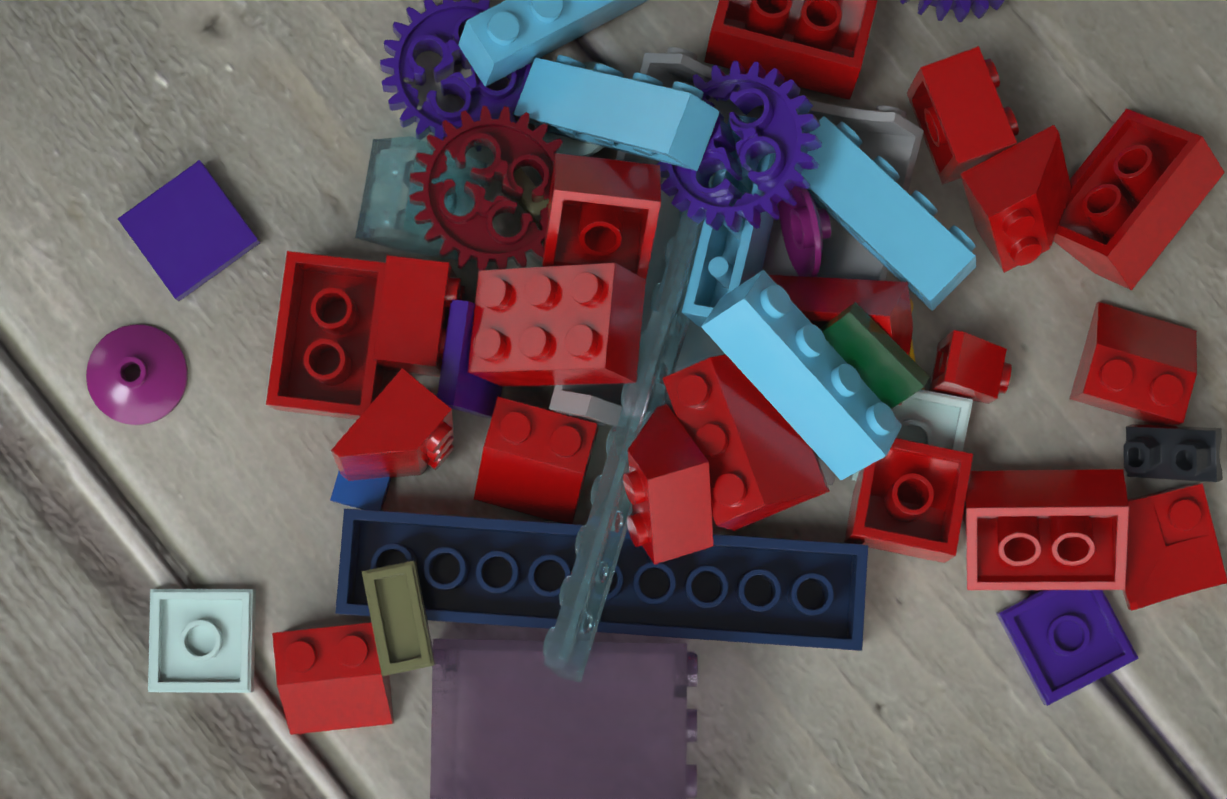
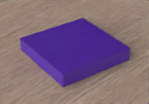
(189, 230)
(457, 386)
(1066, 639)

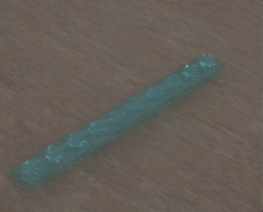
(601, 539)

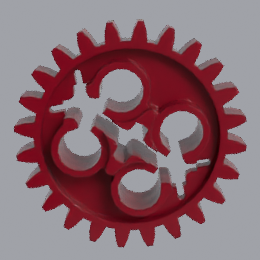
(474, 233)

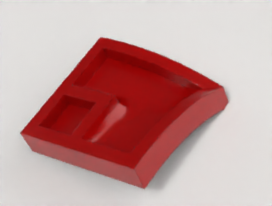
(1171, 546)

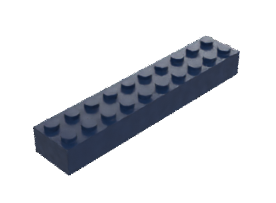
(515, 573)

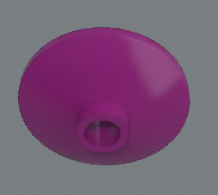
(804, 231)
(160, 381)

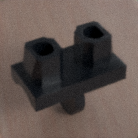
(1173, 452)

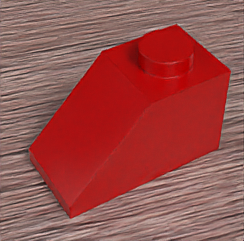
(970, 368)

